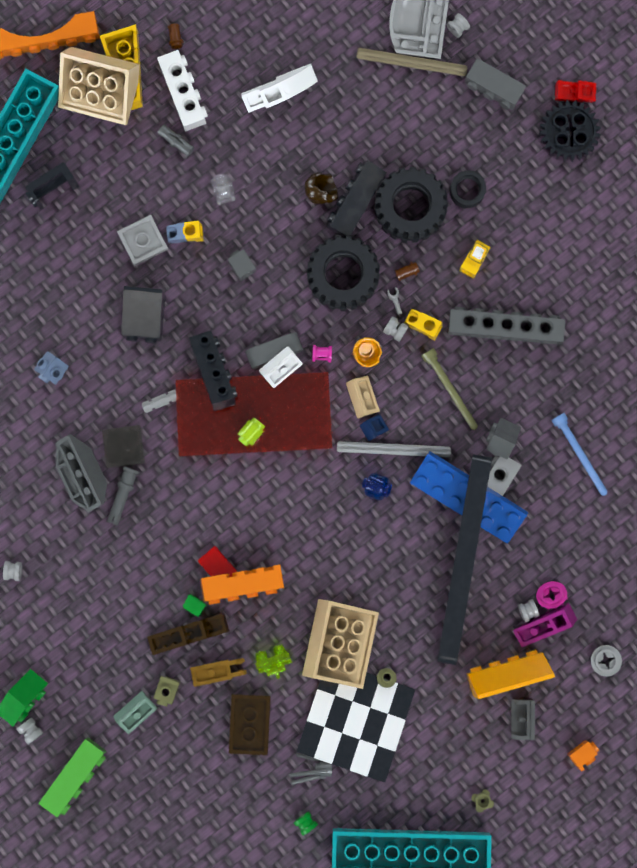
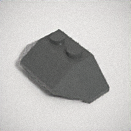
(80, 473)

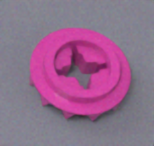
(557, 589)

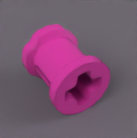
(322, 353)

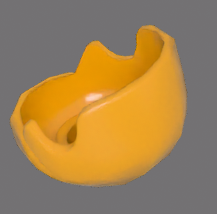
(367, 352)

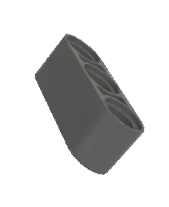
(263, 353)

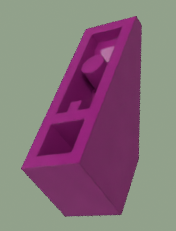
(546, 625)

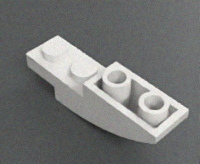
(280, 89)

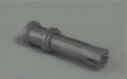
(125, 486)

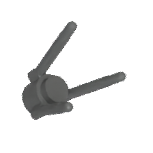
(321, 770)

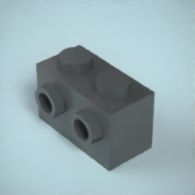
(502, 438)

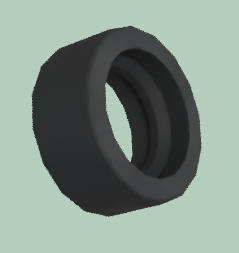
(467, 175)

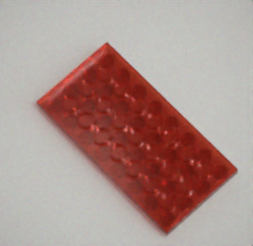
(293, 416)

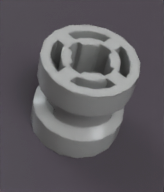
(395, 329)
(29, 730)

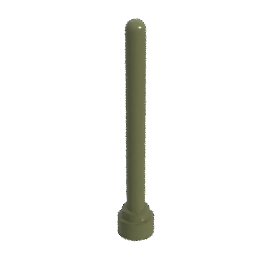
(431, 358)

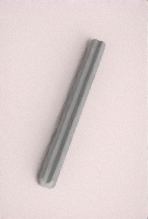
(392, 449)

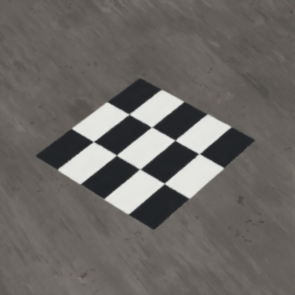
(356, 725)

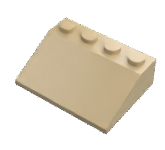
(97, 85)
(340, 643)

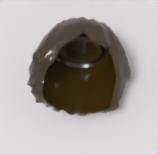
(321, 188)

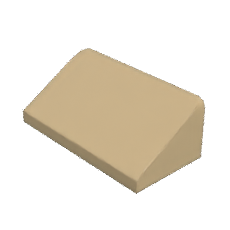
(362, 396)

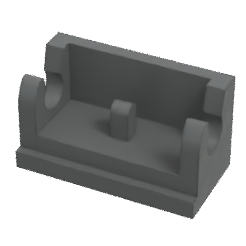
(523, 719)

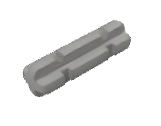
(159, 401)

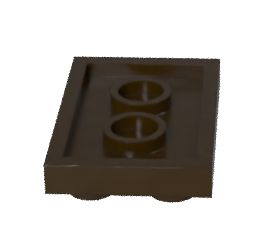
(249, 724)

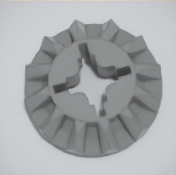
(614, 664)

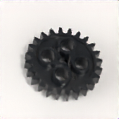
(552, 131)

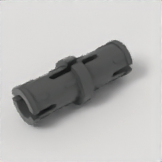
(175, 140)

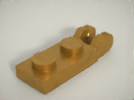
(215, 672)

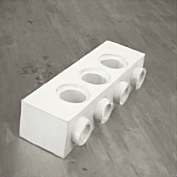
(170, 63)

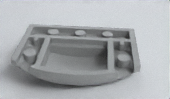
(418, 27)

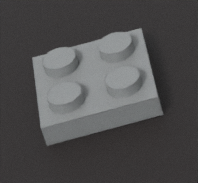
(142, 240)

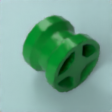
(305, 823)

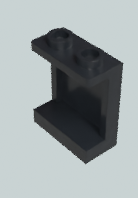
(49, 182)

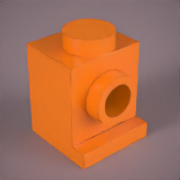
(583, 754)

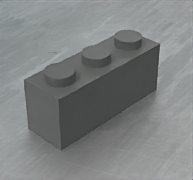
(494, 84)

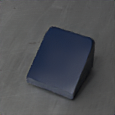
(374, 427)

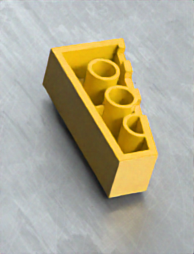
(125, 46)

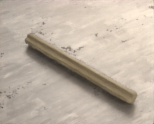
(411, 62)

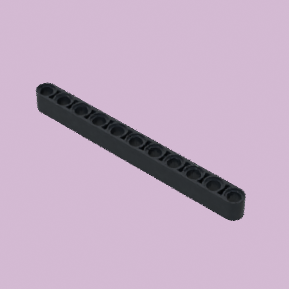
(464, 559)

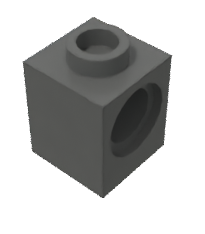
(241, 264)

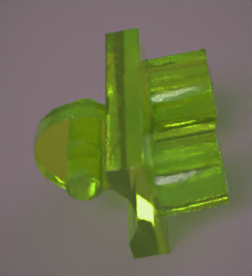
(274, 664)

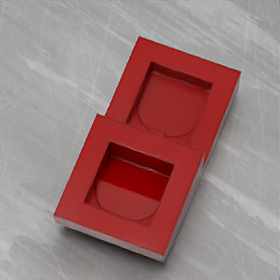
(575, 91)

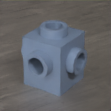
(50, 368)

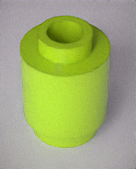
(250, 432)

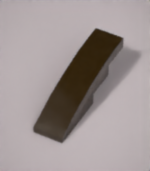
(188, 634)

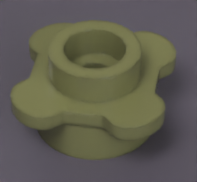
(488, 803)

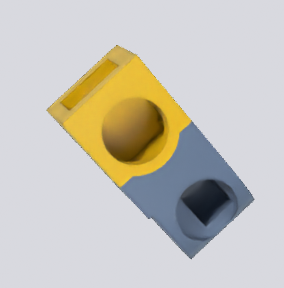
(185, 232)

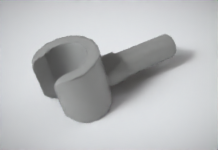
(394, 298)

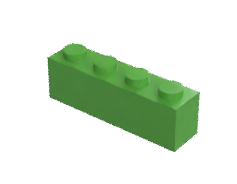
(72, 777)

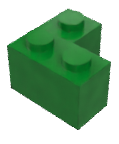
(21, 698)

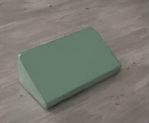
(135, 712)

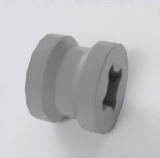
(458, 25)
(12, 571)
(528, 610)

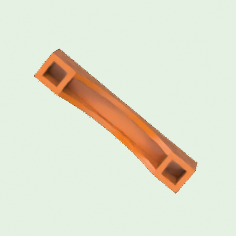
(80, 28)

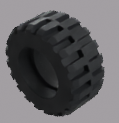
(418, 181)
(343, 248)

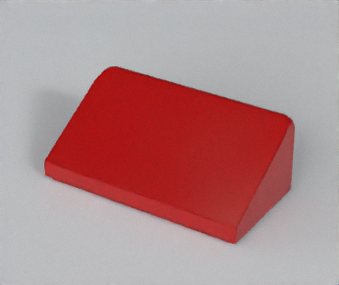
(216, 563)

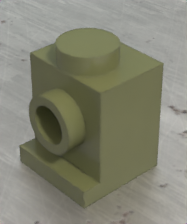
(170, 684)

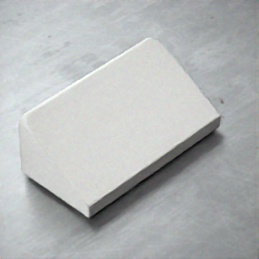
(280, 367)

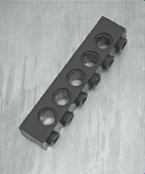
(555, 324)

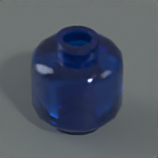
(377, 486)

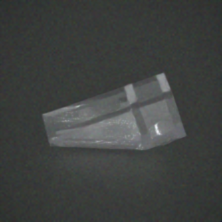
(223, 189)

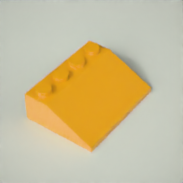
(509, 675)

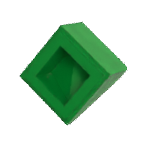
(194, 605)

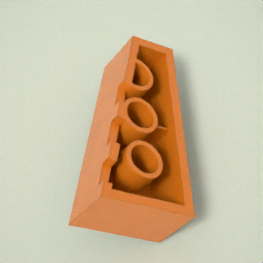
(242, 583)

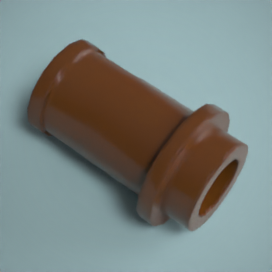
(175, 36)
(407, 271)

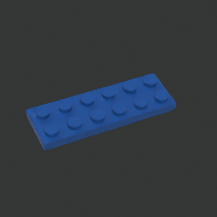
(449, 487)

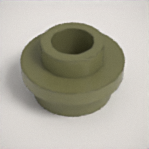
(386, 684)

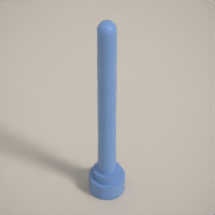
(561, 422)

